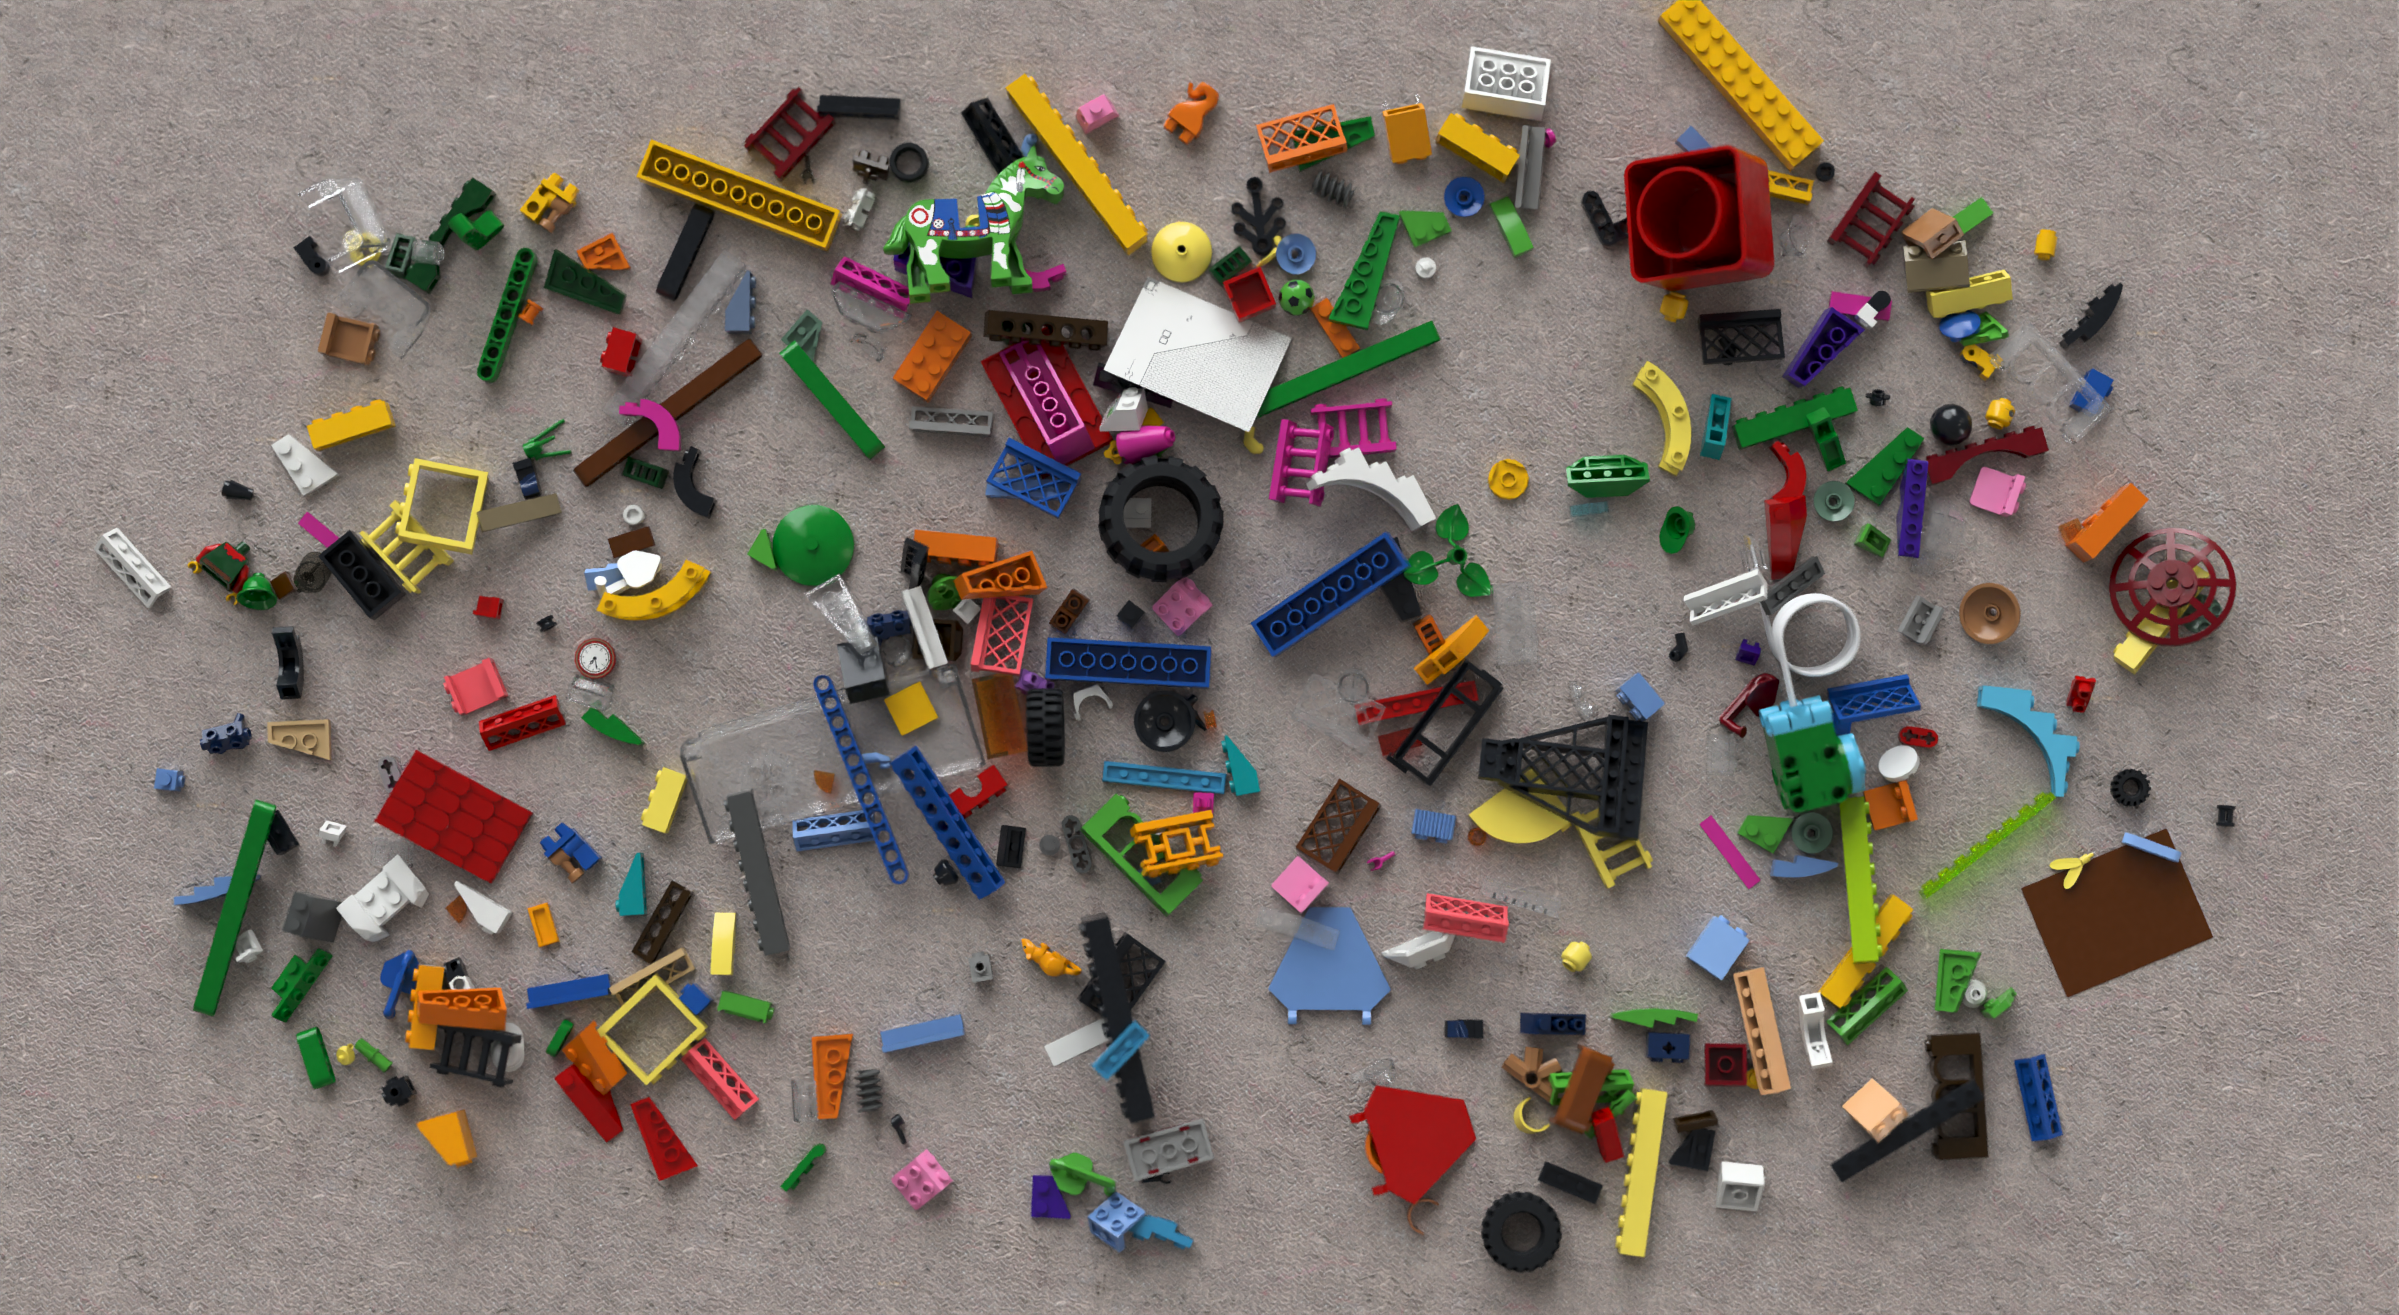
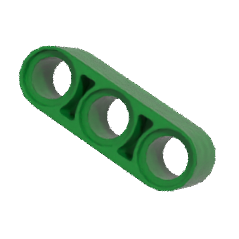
(315, 1058)

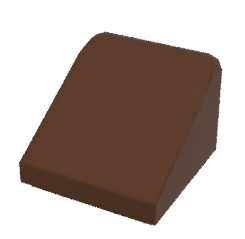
(283, 585)

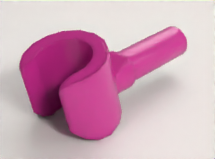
(1378, 861)

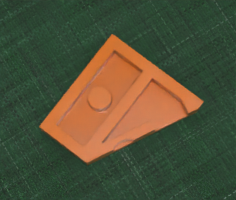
(604, 255)

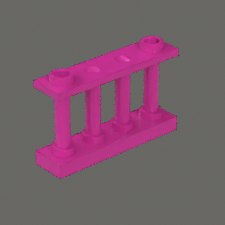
(1384, 445)
(1284, 454)

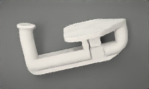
(636, 568)

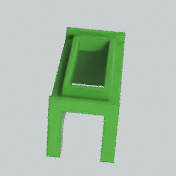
(745, 1006)

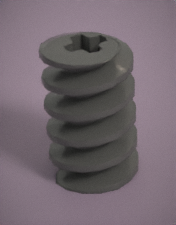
(1333, 189)
(868, 1090)

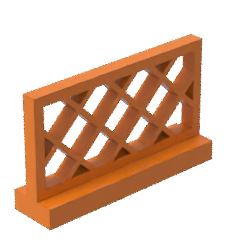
(1309, 152)

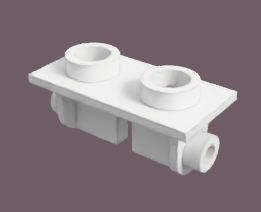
(854, 215)

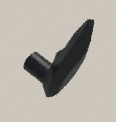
(1192, 700)

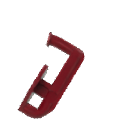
(1757, 695)

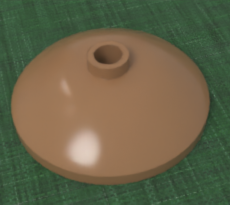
(1977, 616)

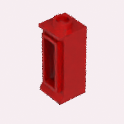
(1607, 1135)

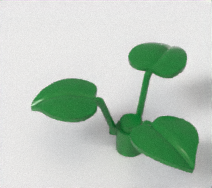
(1472, 580)

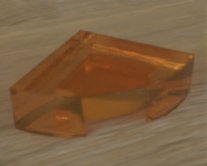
(824, 780)
(457, 909)

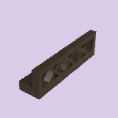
(667, 927)

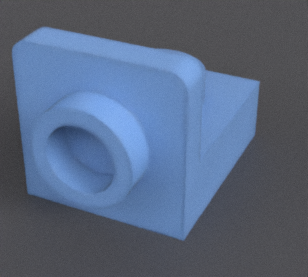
(169, 780)

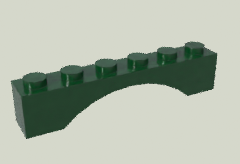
(473, 200)

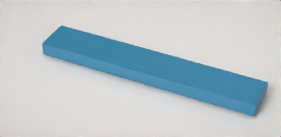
(1164, 777)

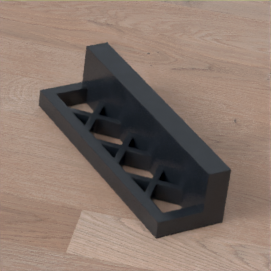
(859, 107)
(989, 138)
(1117, 384)
(914, 561)

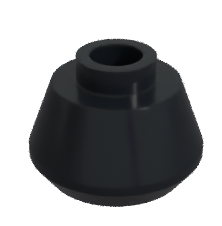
(945, 873)

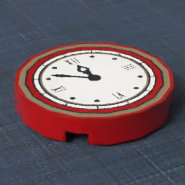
(595, 658)

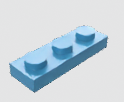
(1120, 1050)

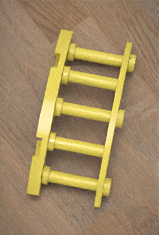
(1673, 413)

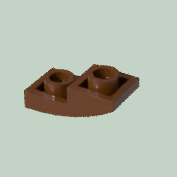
(631, 541)
(1069, 611)

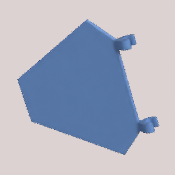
(1330, 979)

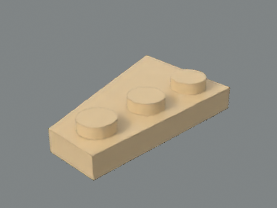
(303, 736)

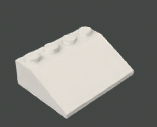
(1506, 83)

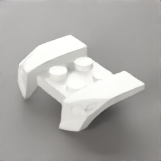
(382, 900)

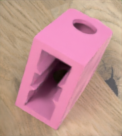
(1096, 113)

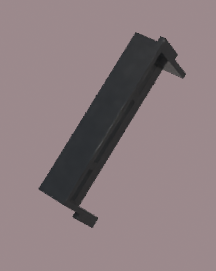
(1397, 757)

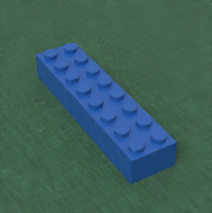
(1330, 594)
(1128, 663)

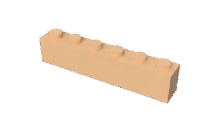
(1762, 1031)

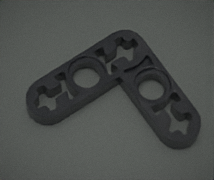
(1614, 229)

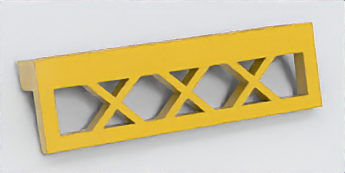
(1790, 193)

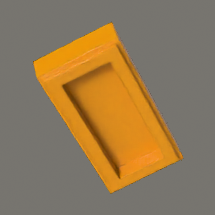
(543, 925)

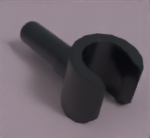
(896, 1122)
(1158, 1178)

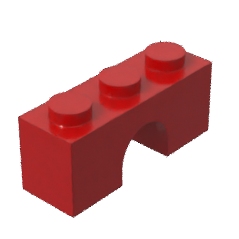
(992, 784)

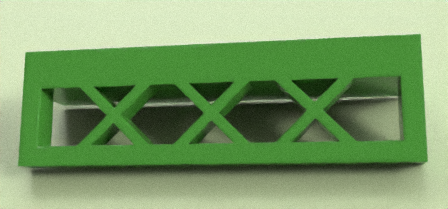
(1858, 1021)
(1613, 1083)

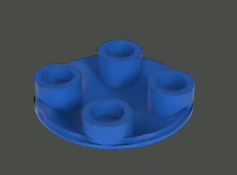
(1960, 325)

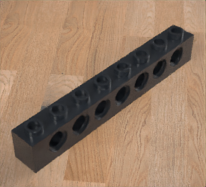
(1908, 1130)

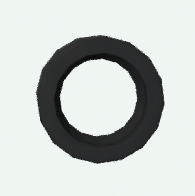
(909, 178)

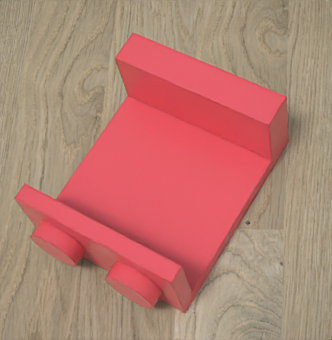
(475, 687)

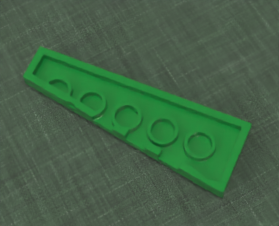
(1362, 288)

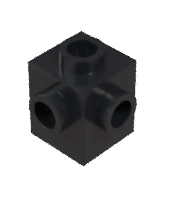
(405, 1091)

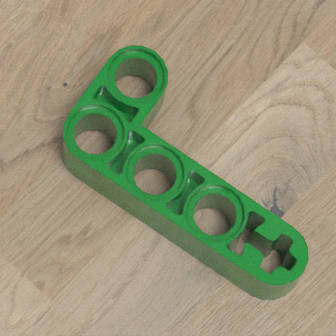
(476, 233)

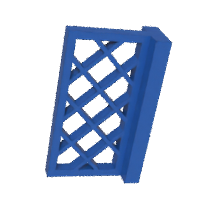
(1041, 462)
(1874, 691)

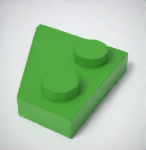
(1989, 331)
(1764, 830)

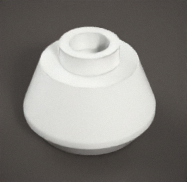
(1977, 998)

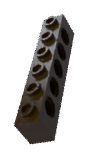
(1096, 328)

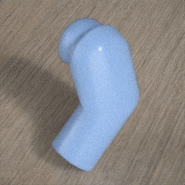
(1029, 141)
(877, 757)

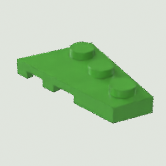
(1953, 977)

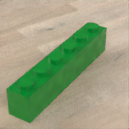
(1791, 419)

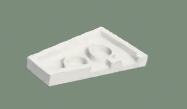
(303, 466)

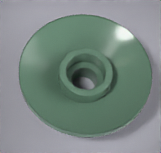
(1844, 501)
(1822, 832)

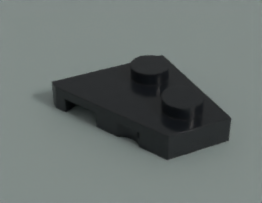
(1695, 1150)

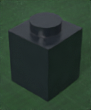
(1130, 614)

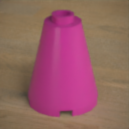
(1143, 442)

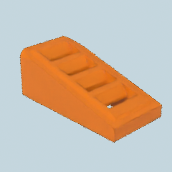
(1421, 623)

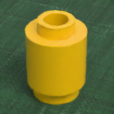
(2045, 244)

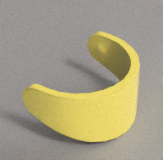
(1519, 1122)

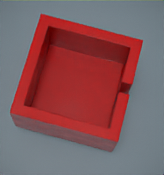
(1250, 294)
(620, 348)

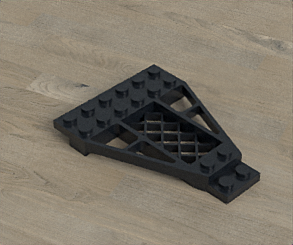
(1620, 779)

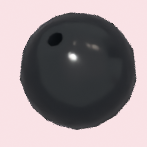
(1951, 424)

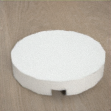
(1899, 763)

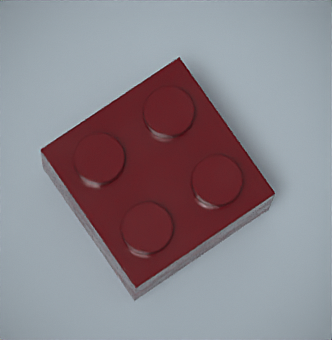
(1725, 1065)

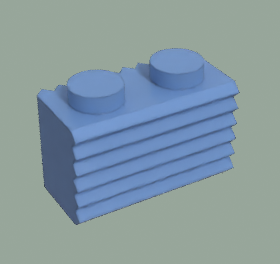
(1433, 825)

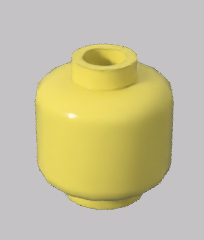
(1576, 956)

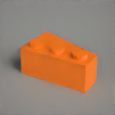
(594, 1059)

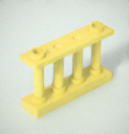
(440, 555)
(1599, 857)

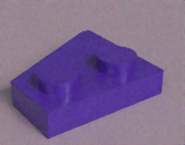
(1047, 1199)

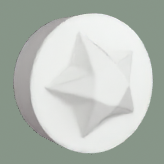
(1425, 268)

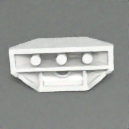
(1421, 949)

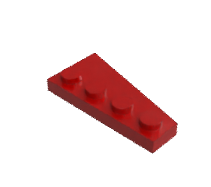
(662, 1143)

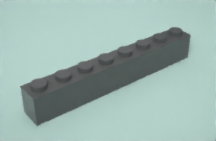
(757, 871)

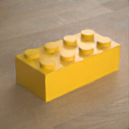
(1477, 147)

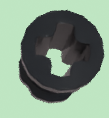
(2229, 815)

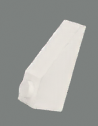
(486, 911)

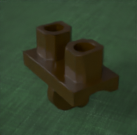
(870, 169)

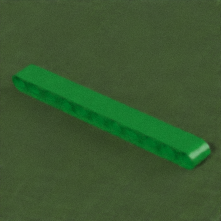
(1349, 367)
(234, 908)

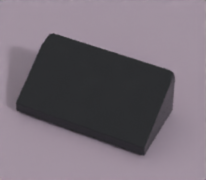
(1010, 846)

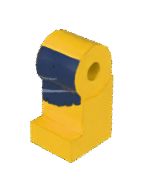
(1978, 358)

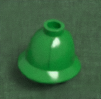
(257, 593)

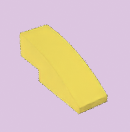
(723, 944)

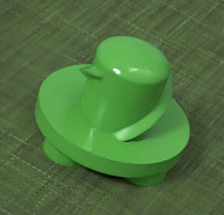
(943, 592)

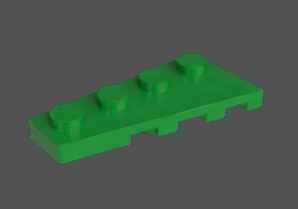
(1355, 133)
(1883, 470)

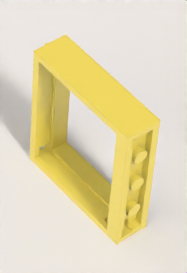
(433, 541)
(683, 1048)

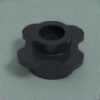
(1877, 397)

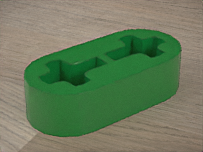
(559, 1038)

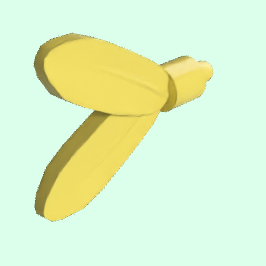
(2075, 866)

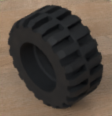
(1045, 727)
(1521, 1260)

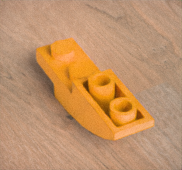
(1454, 650)

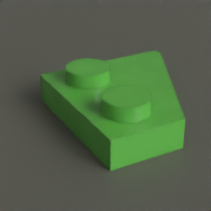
(1424, 226)
(1993, 1008)

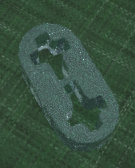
(1589, 509)

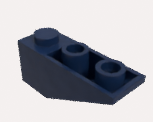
(1552, 1023)

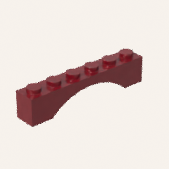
(2025, 444)

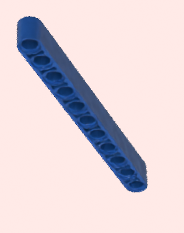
(854, 771)

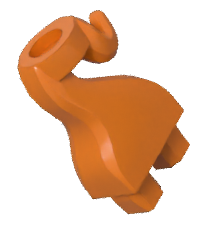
(1191, 114)

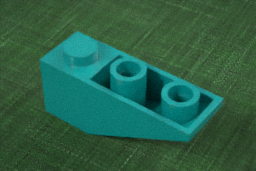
(1243, 773)

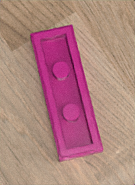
(1851, 304)

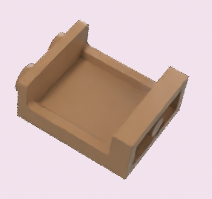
(1933, 232)
(349, 339)

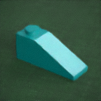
(1716, 427)
(633, 892)

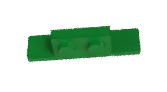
(296, 981)

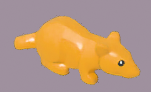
(1051, 963)

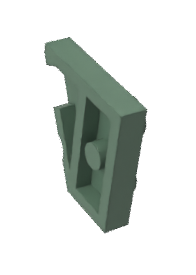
(805, 333)

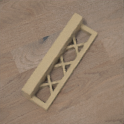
(651, 969)

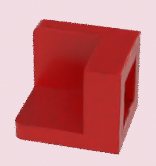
(489, 607)

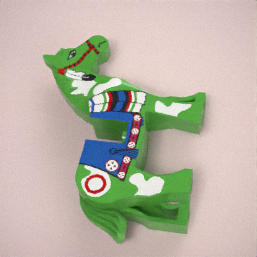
(934, 230)

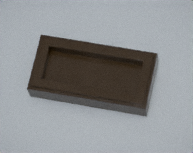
(1695, 1121)

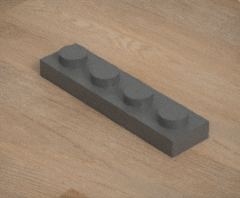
(1792, 585)

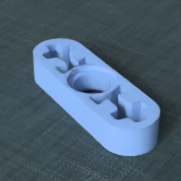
(2151, 847)

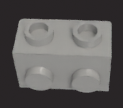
(1921, 620)

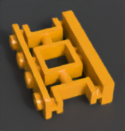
(1171, 828)

